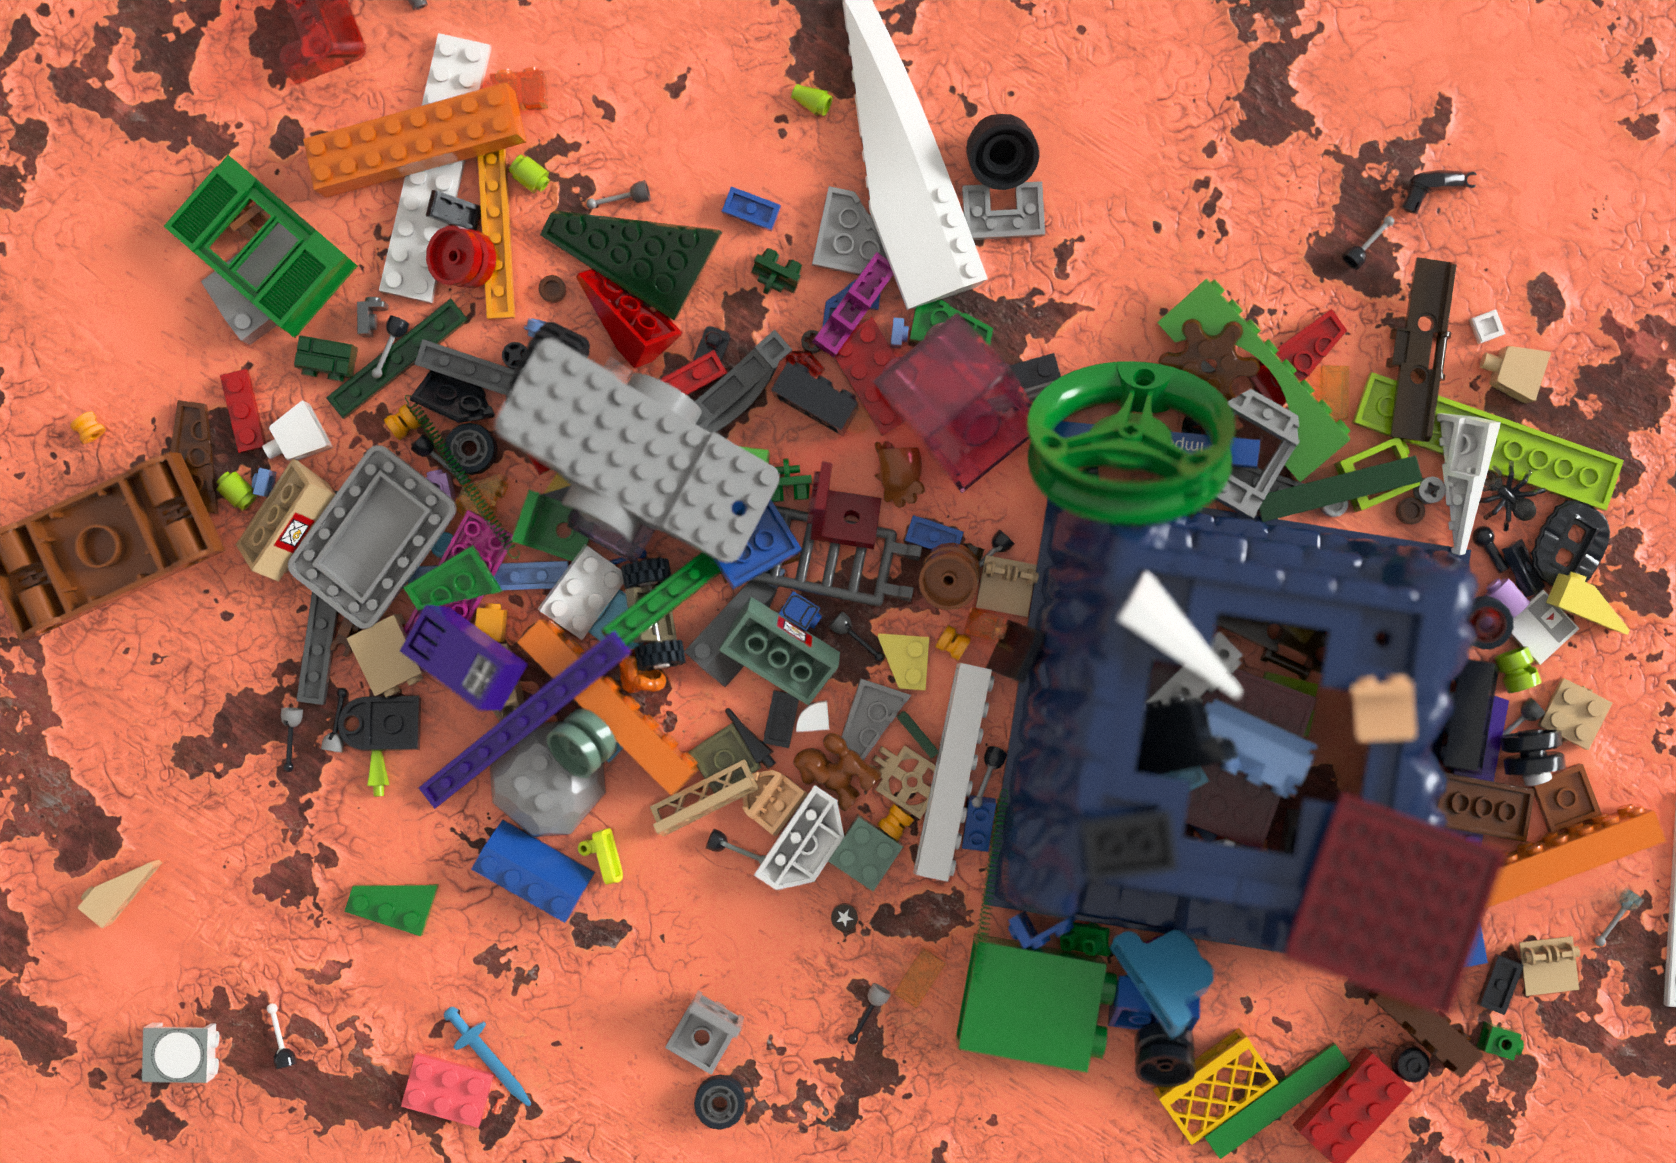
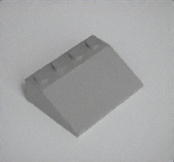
(240, 314)

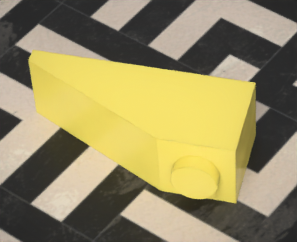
(1584, 600)

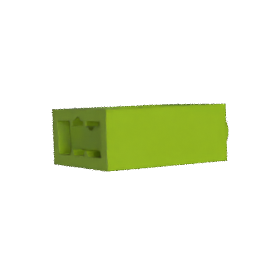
(1344, 466)

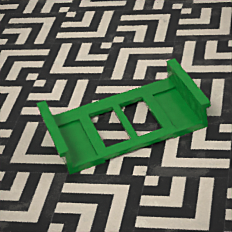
(301, 278)

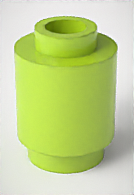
(529, 173)
(236, 490)

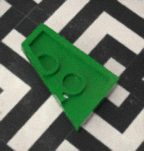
(939, 312)
(454, 580)
(396, 906)

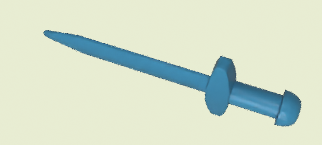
(471, 1037)

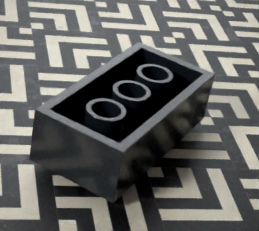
(1471, 717)

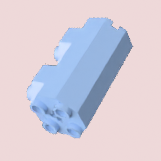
(1262, 749)

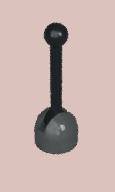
(842, 625)

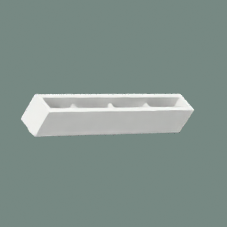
(952, 772)

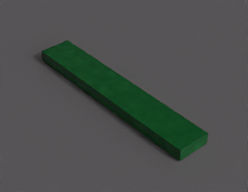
(400, 358)
(1340, 488)

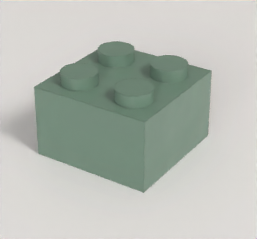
(866, 852)

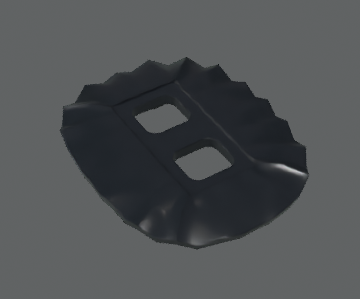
(1554, 536)

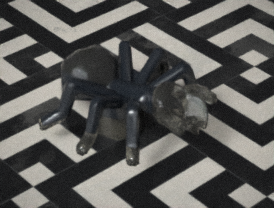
(1510, 497)

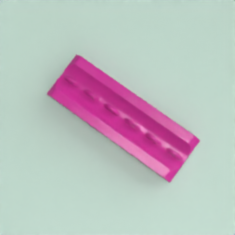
(476, 532)

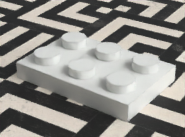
(582, 592)

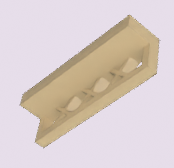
(706, 803)

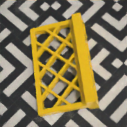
(1208, 1065)

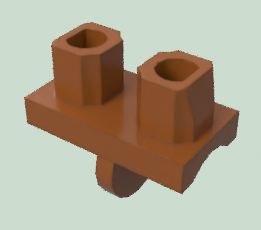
(245, 225)

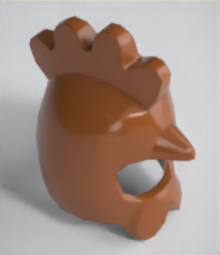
(900, 473)

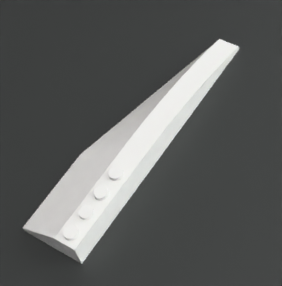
(905, 171)

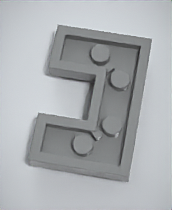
(1023, 221)

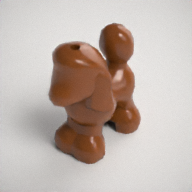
(836, 776)

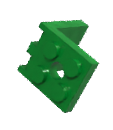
(539, 526)

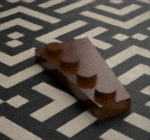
(193, 441)

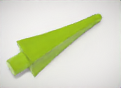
(377, 774)

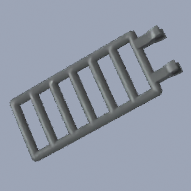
(882, 588)

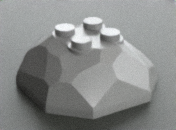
(539, 791)

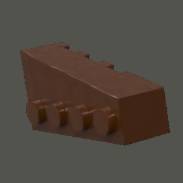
(1433, 1032)

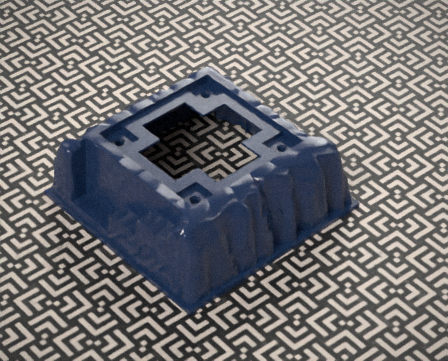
(1089, 684)

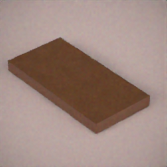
(1487, 807)

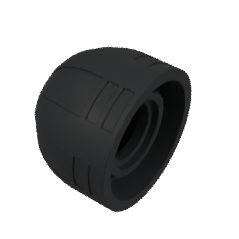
(1002, 151)

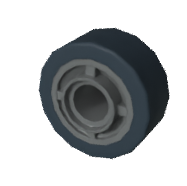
(485, 453)
(714, 1116)

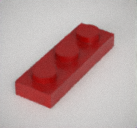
(243, 411)

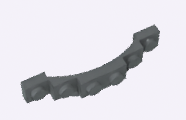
(741, 384)

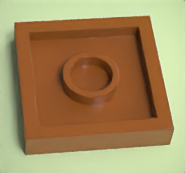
(1566, 798)

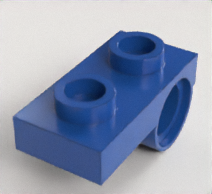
(978, 824)

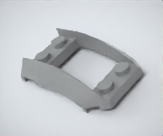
(1277, 422)

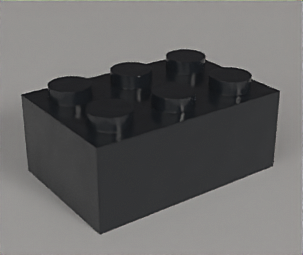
(815, 397)
(1128, 844)

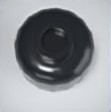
(1410, 1063)

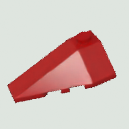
(632, 326)

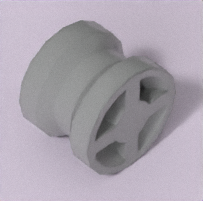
(1424, 491)

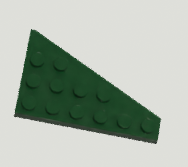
(642, 257)

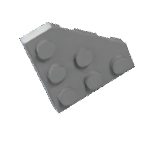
(846, 234)

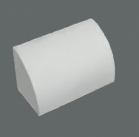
(814, 717)

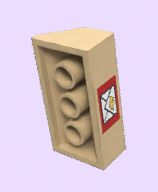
(284, 520)

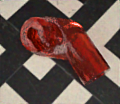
(807, 359)

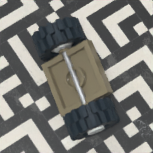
(662, 647)

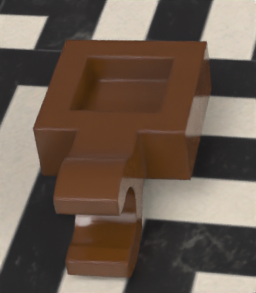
(346, 630)

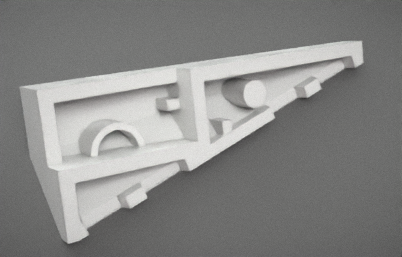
(1467, 456)
(1160, 622)

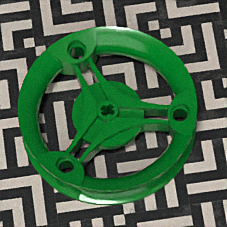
(1130, 443)

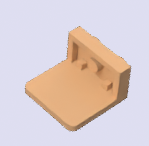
(1384, 709)

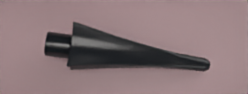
(758, 749)

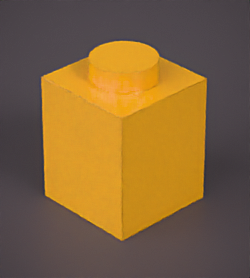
(492, 621)

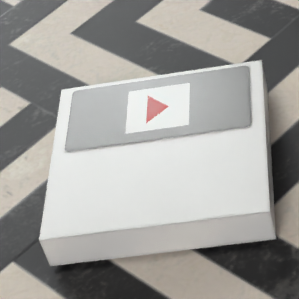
(1542, 627)

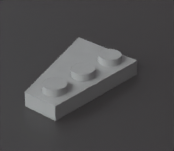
(870, 715)

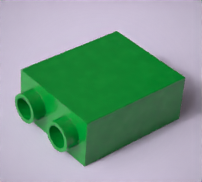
(1035, 1004)

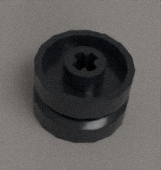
(1533, 754)
(1162, 1059)

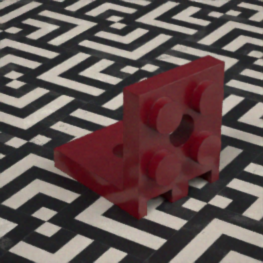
(830, 508)

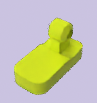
(605, 848)

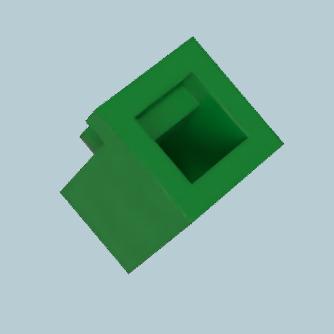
(1492, 1037)

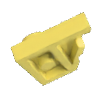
(907, 659)

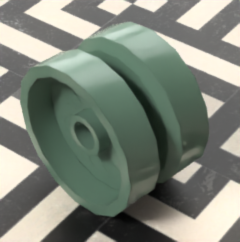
(581, 743)

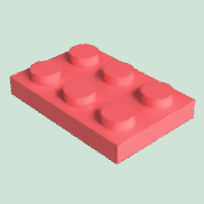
(447, 1090)

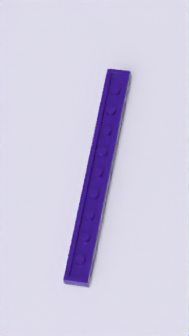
(525, 719)

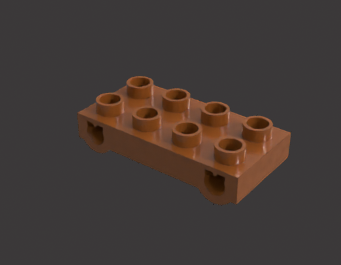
(103, 545)

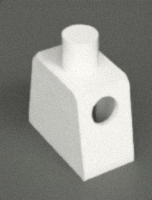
(297, 434)

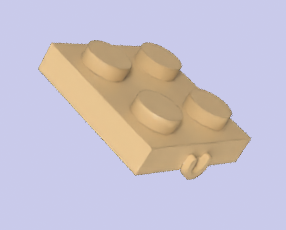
(1575, 713)

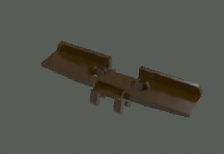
(1428, 298)
(1256, 632)

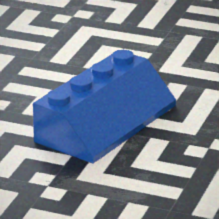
(533, 870)

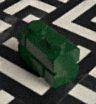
(325, 357)

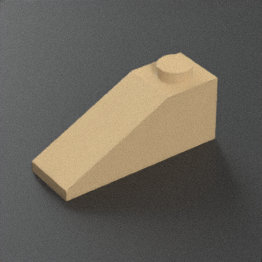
(110, 898)

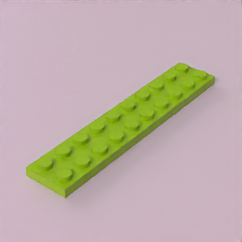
(1554, 462)

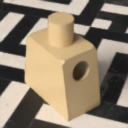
(1517, 371)

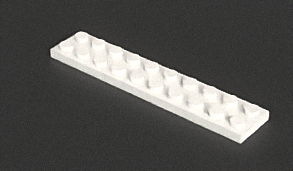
(455, 69)

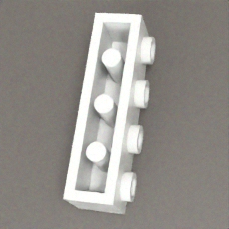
(1191, 683)

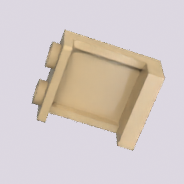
(380, 656)

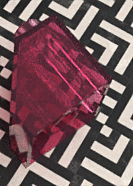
(958, 401)

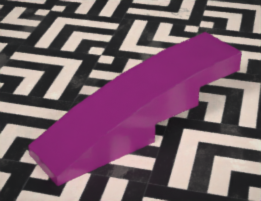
(854, 305)

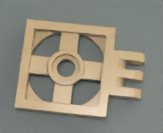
(890, 767)

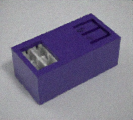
(463, 657)

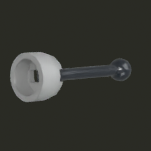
(291, 718)
(333, 740)
(877, 997)

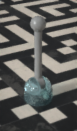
(1628, 901)

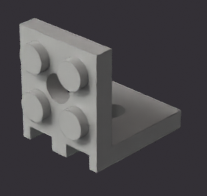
(707, 1016)

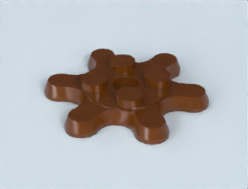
(1217, 347)

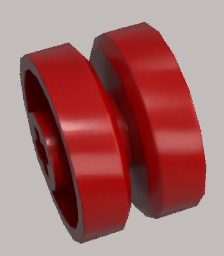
(461, 257)

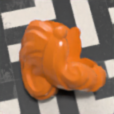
(635, 680)

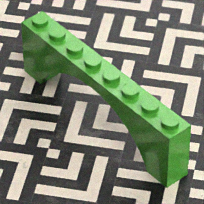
(1317, 430)

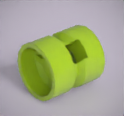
(1518, 669)

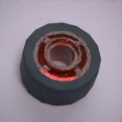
(1501, 626)

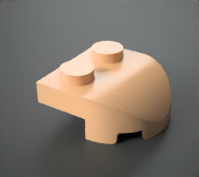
(773, 801)

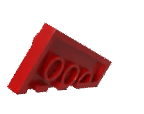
(1303, 352)

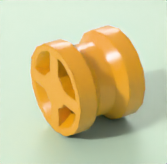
(87, 427)

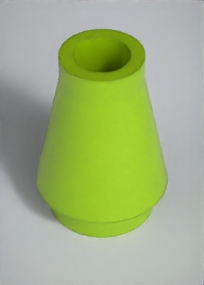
(813, 99)

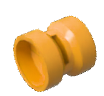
(398, 426)
(959, 643)
(895, 822)

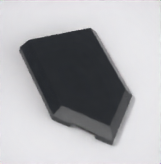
(452, 398)

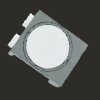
(179, 1053)

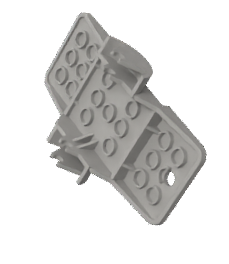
(635, 453)

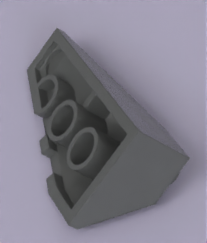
(705, 647)

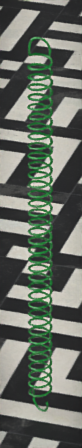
(461, 473)
(981, 933)

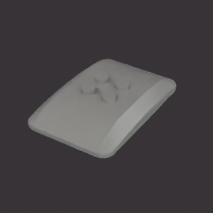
(372, 537)

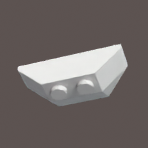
(804, 843)

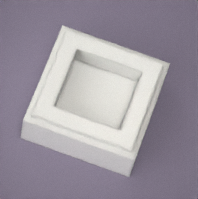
(1487, 326)

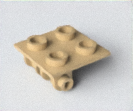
(1006, 586)
(1549, 965)

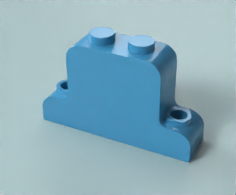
(1166, 974)

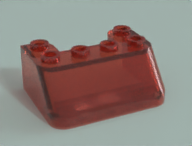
(327, 39)

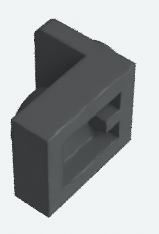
(365, 318)

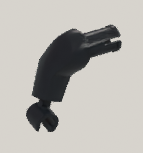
(1432, 181)

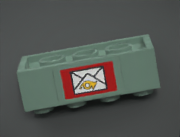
(780, 651)

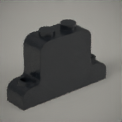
(1179, 738)

